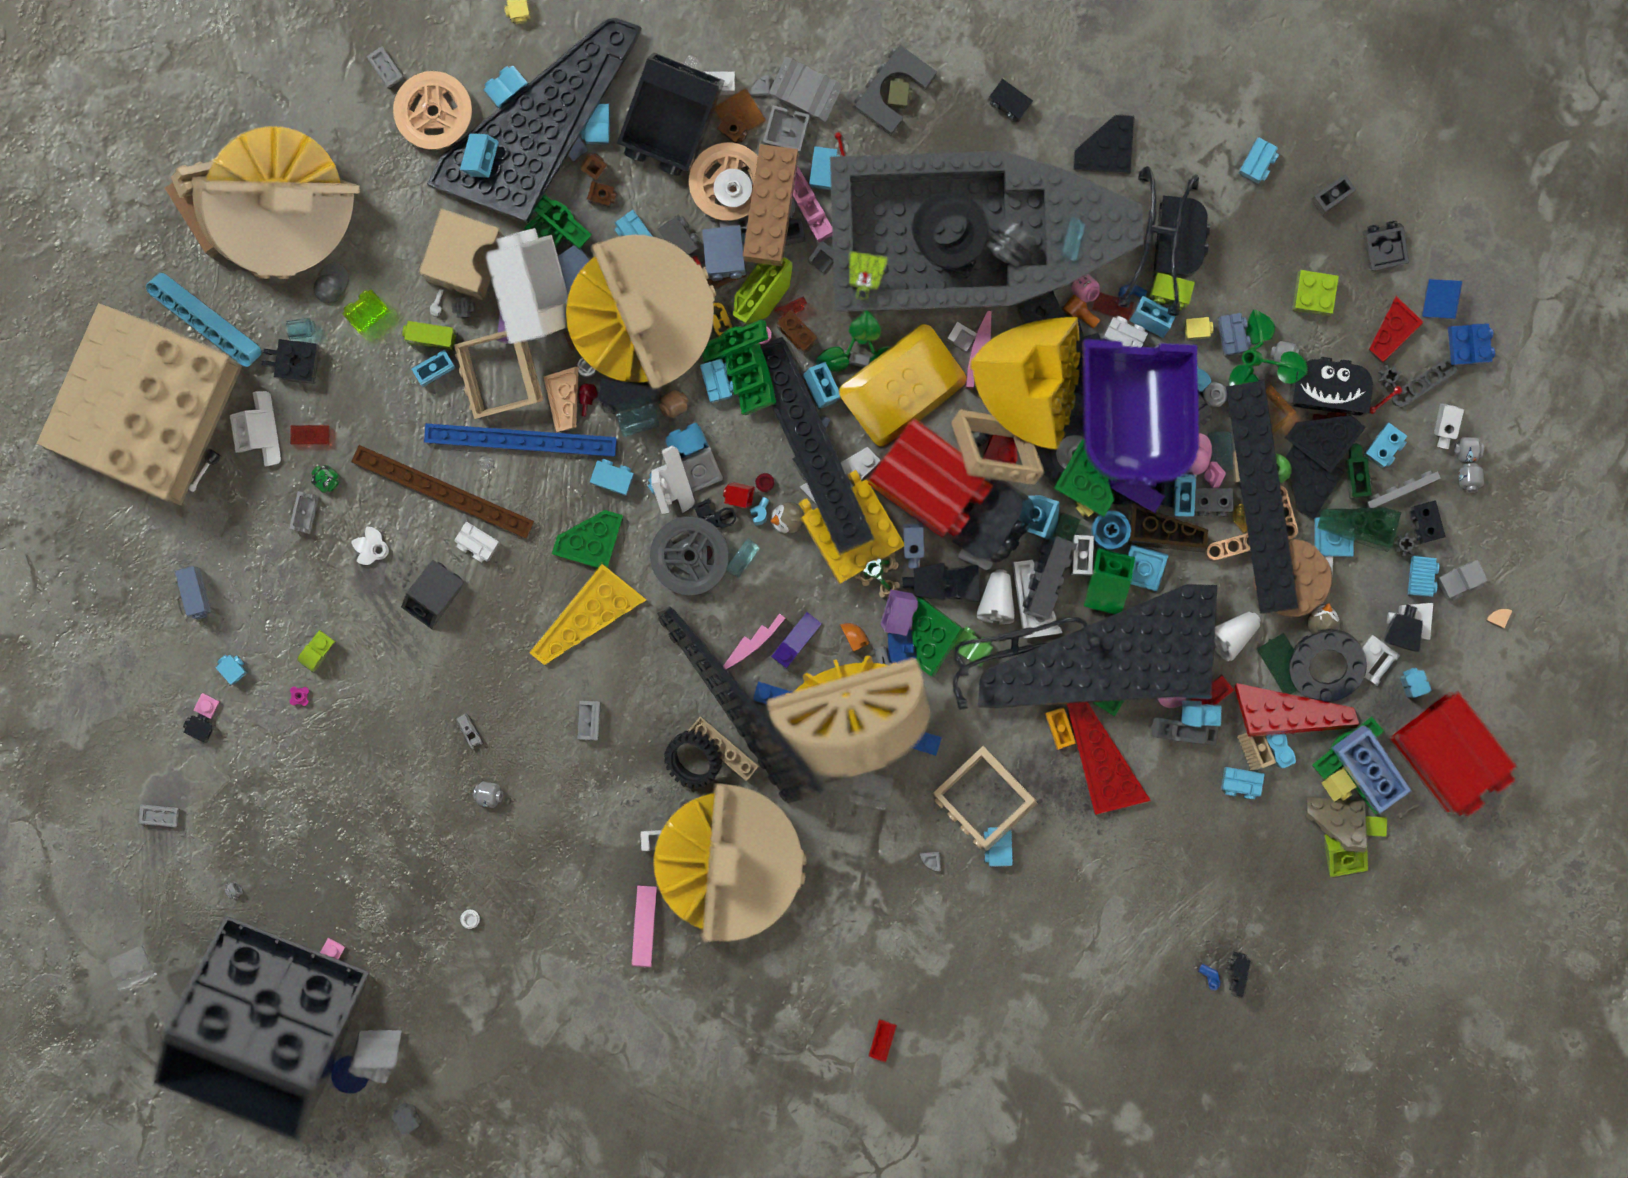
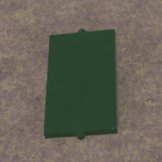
(1276, 657)

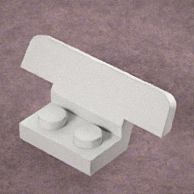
(257, 429)
(671, 482)

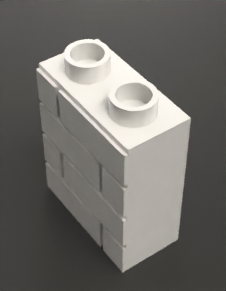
(528, 285)

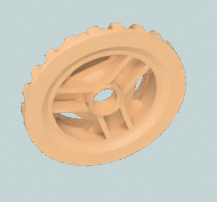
(432, 87)
(702, 189)

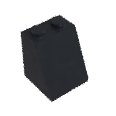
(432, 593)

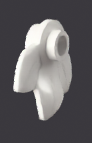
(367, 546)

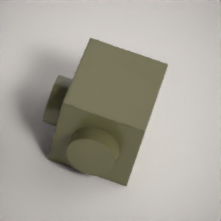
(899, 93)

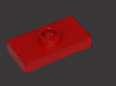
(882, 1040)

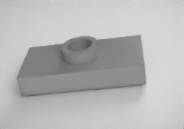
(385, 67)
(158, 815)

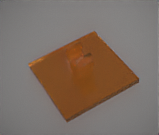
(742, 108)

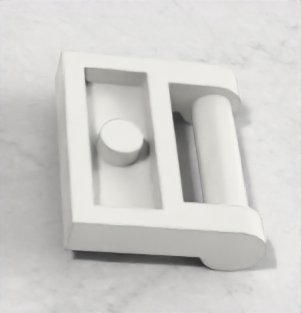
(1373, 650)

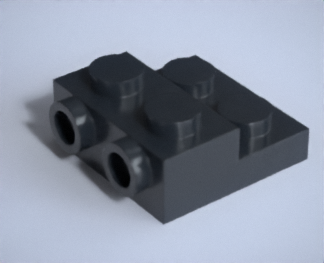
(1386, 245)
(1238, 967)

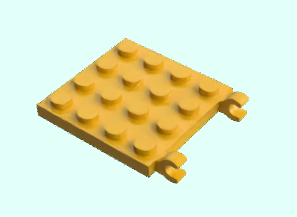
(854, 561)

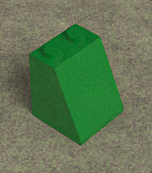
(1109, 581)

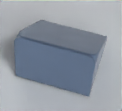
(577, 150)

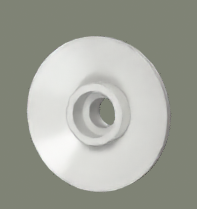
(730, 178)

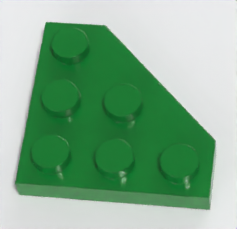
(1085, 484)
(590, 540)
(932, 636)

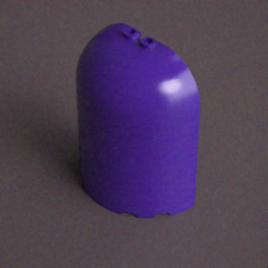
(1140, 410)

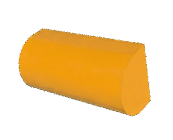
(1060, 728)

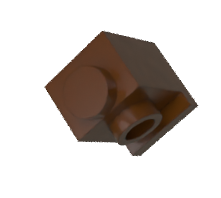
(593, 165)
(593, 195)

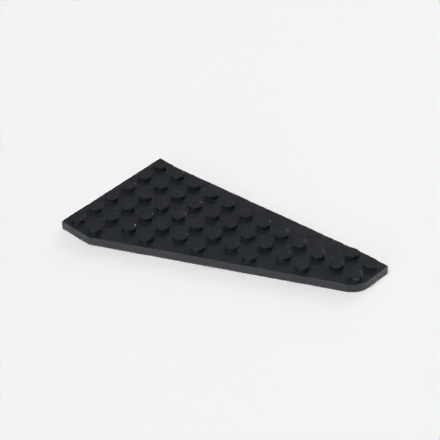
(539, 125)
(1142, 654)
(772, 750)

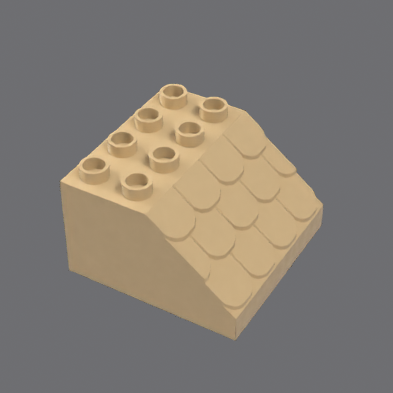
(140, 403)

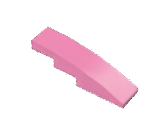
(811, 208)
(982, 337)
(748, 646)
(644, 926)

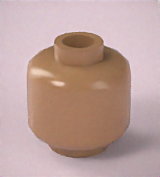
(673, 404)

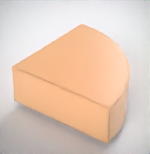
(1499, 617)

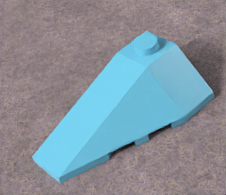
(1045, 516)

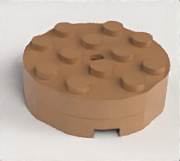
(1312, 578)

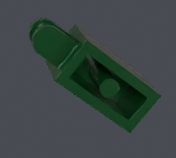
(1358, 473)

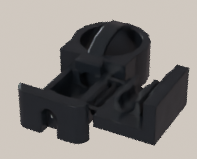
(706, 513)

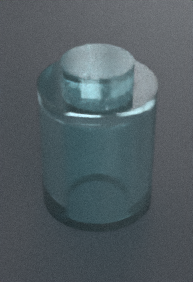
(300, 328)

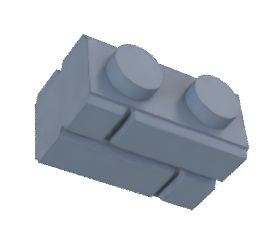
(1233, 334)

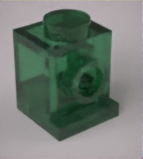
(1069, 520)

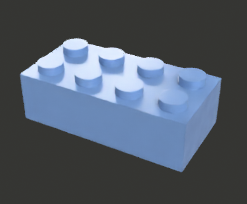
(1371, 769)

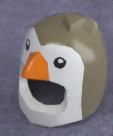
(787, 518)
(1323, 618)

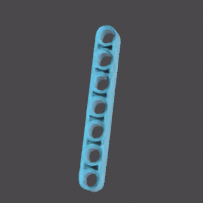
(203, 319)

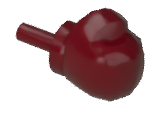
(587, 394)

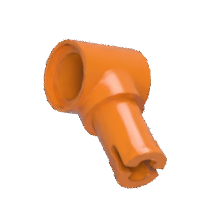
(1077, 308)

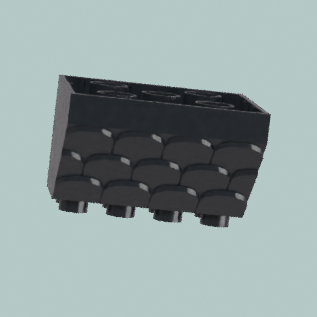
(259, 1028)

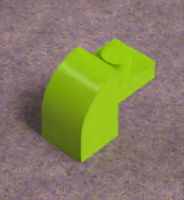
(315, 651)

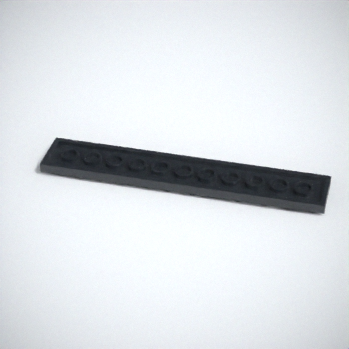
(815, 451)
(1262, 497)

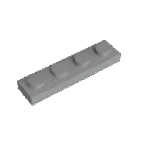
(1409, 486)

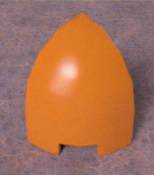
(855, 636)

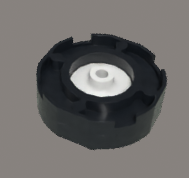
(1055, 460)

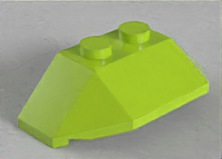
(762, 291)

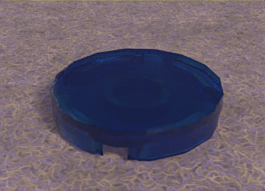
(345, 1080)

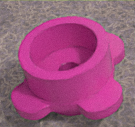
(304, 696)

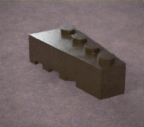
(1164, 531)

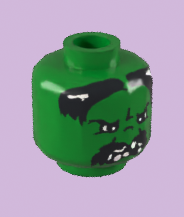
(325, 478)

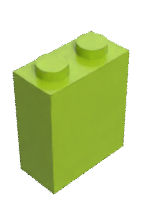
(429, 335)

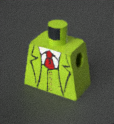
(866, 273)

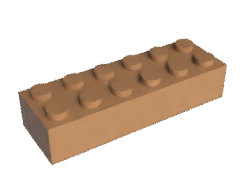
(770, 205)

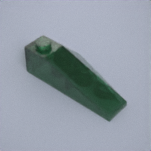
(1365, 526)

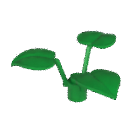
(1261, 329)
(862, 330)

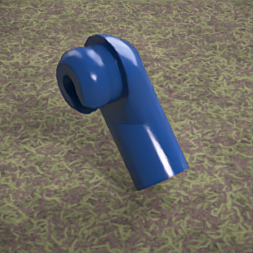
(1137, 290)
(1212, 976)

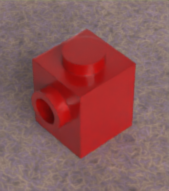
(739, 494)

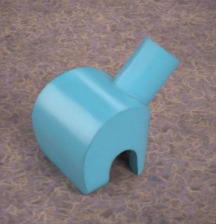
(760, 511)

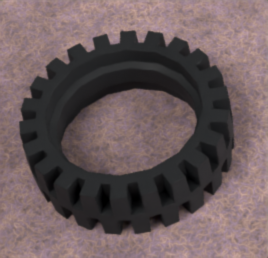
(678, 769)

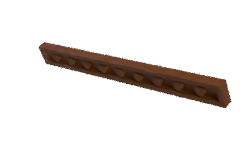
(442, 491)

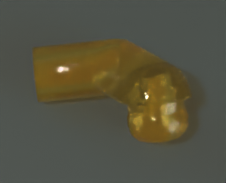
(1238, 517)

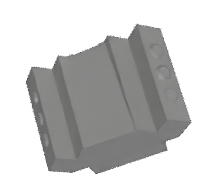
(805, 89)
(375, 1054)

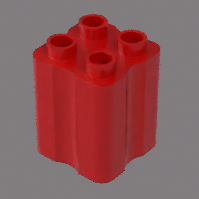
(928, 480)
(1454, 754)

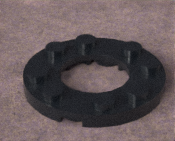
(1327, 640)

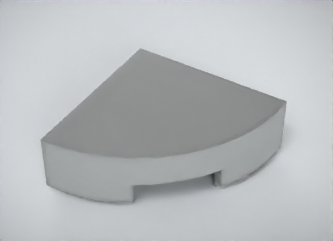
(761, 87)
(931, 860)

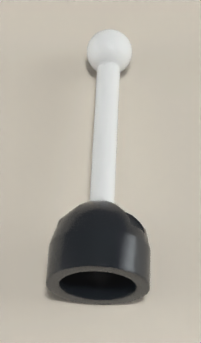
(211, 458)

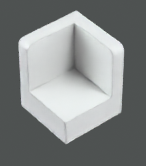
(961, 336)
(649, 839)

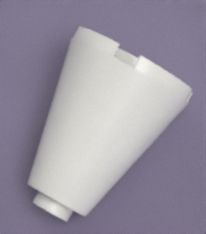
(997, 599)
(1234, 634)

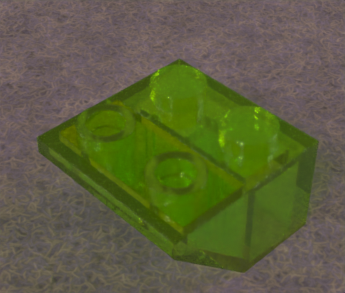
(365, 311)

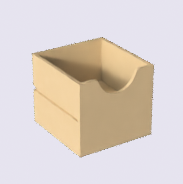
(459, 254)

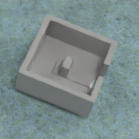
(785, 129)

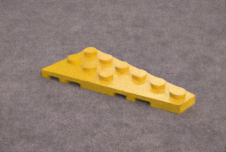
(593, 608)

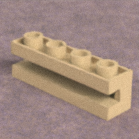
(183, 177)
(730, 753)

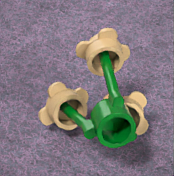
(875, 569)

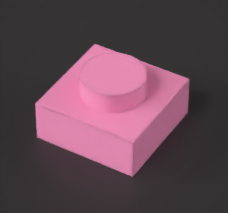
(1214, 475)
(206, 705)
(332, 949)

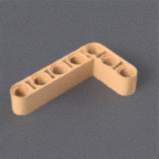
(1240, 540)

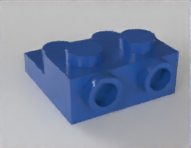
(1471, 344)

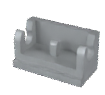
(304, 512)
(589, 720)

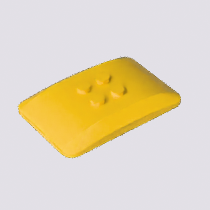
(902, 385)

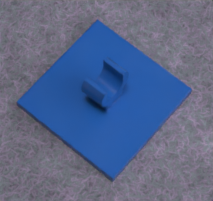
(1442, 299)
(901, 647)

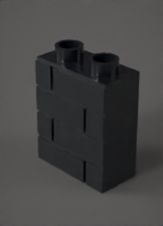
(669, 114)

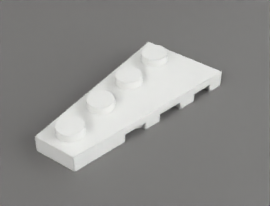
(862, 462)
(1023, 573)

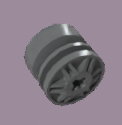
(1010, 242)

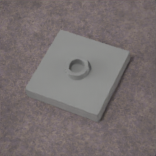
(701, 469)

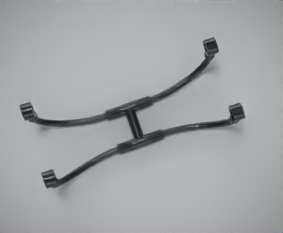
(1192, 184)
(1015, 650)

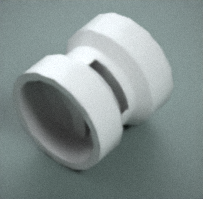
(585, 369)

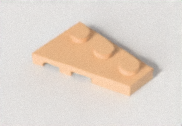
(562, 396)

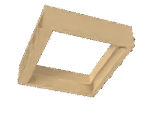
(471, 387)
(970, 421)
(1029, 803)

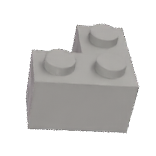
(1461, 579)

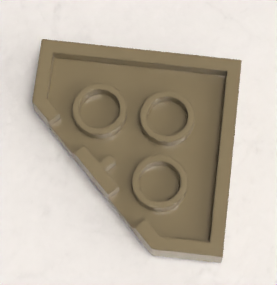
(1340, 821)

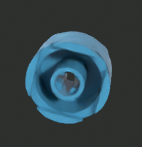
(688, 440)
(1115, 540)

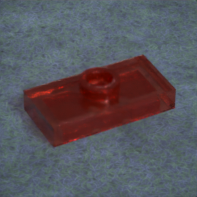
(1109, 306)
(310, 435)

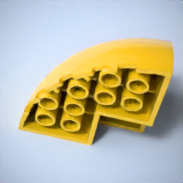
(1031, 378)

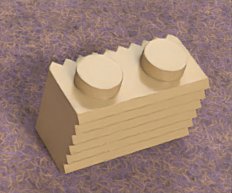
(1256, 751)

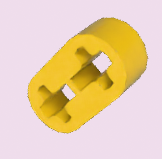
(716, 323)

